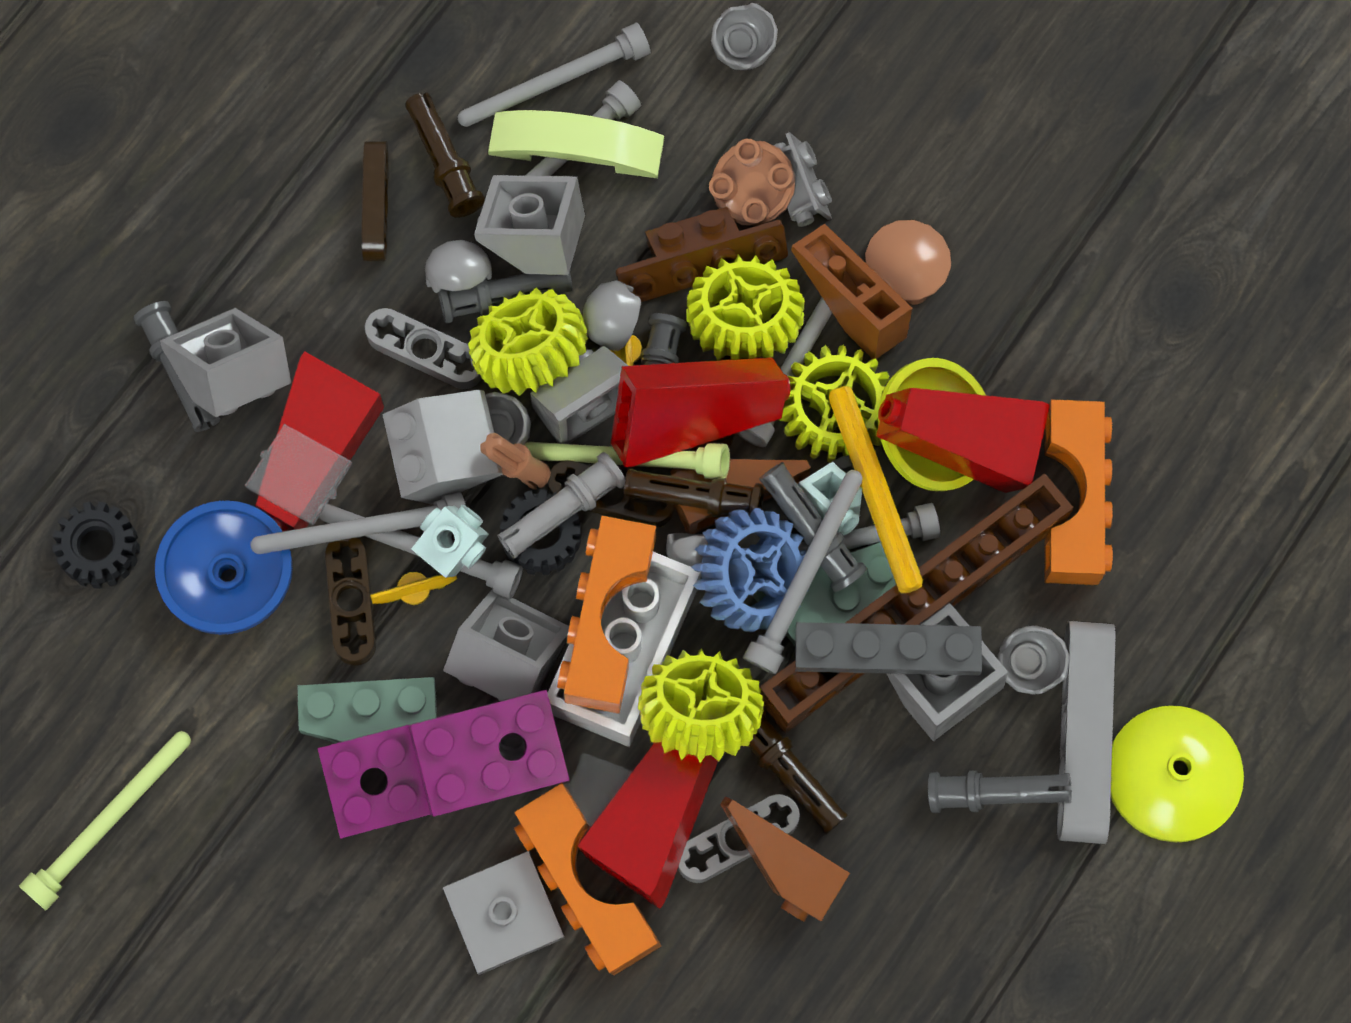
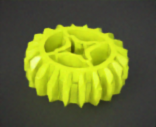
(737, 322)
(528, 341)
(801, 387)
(700, 705)

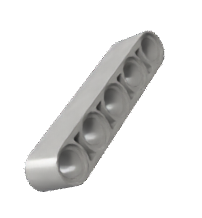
(1087, 732)

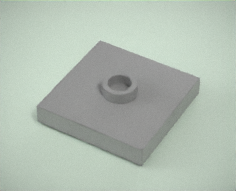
(503, 913)

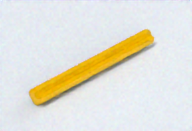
(875, 490)

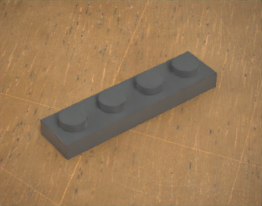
(888, 648)

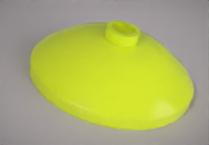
(932, 375)
(1158, 798)

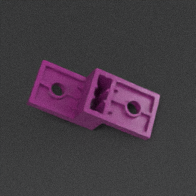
(443, 764)

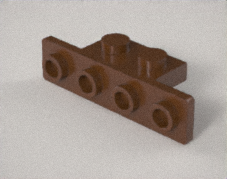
(688, 246)

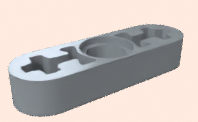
(390, 346)
(702, 844)

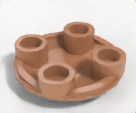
(753, 182)
(910, 259)

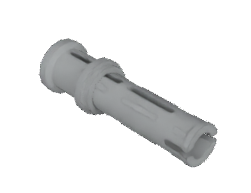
(578, 494)

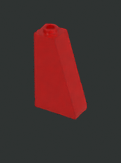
(693, 403)
(329, 411)
(968, 433)
(650, 821)

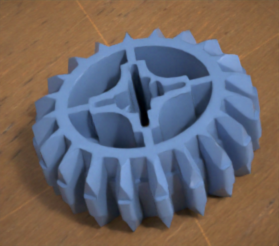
(736, 572)

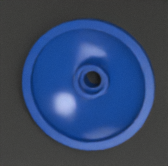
(202, 548)

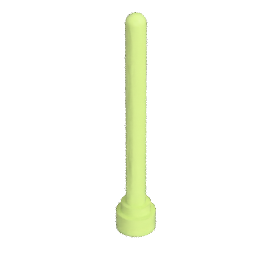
(710, 460)
(45, 884)

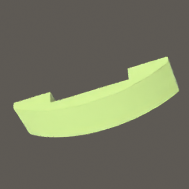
(576, 138)

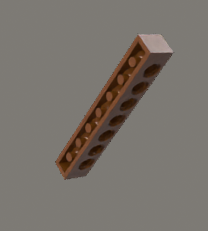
(946, 579)

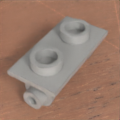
(809, 194)

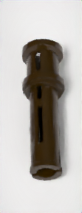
(450, 170)
(716, 497)
(826, 815)

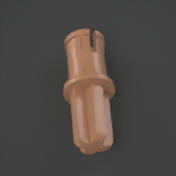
(516, 461)

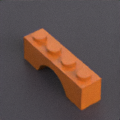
(1077, 440)
(620, 558)
(555, 829)

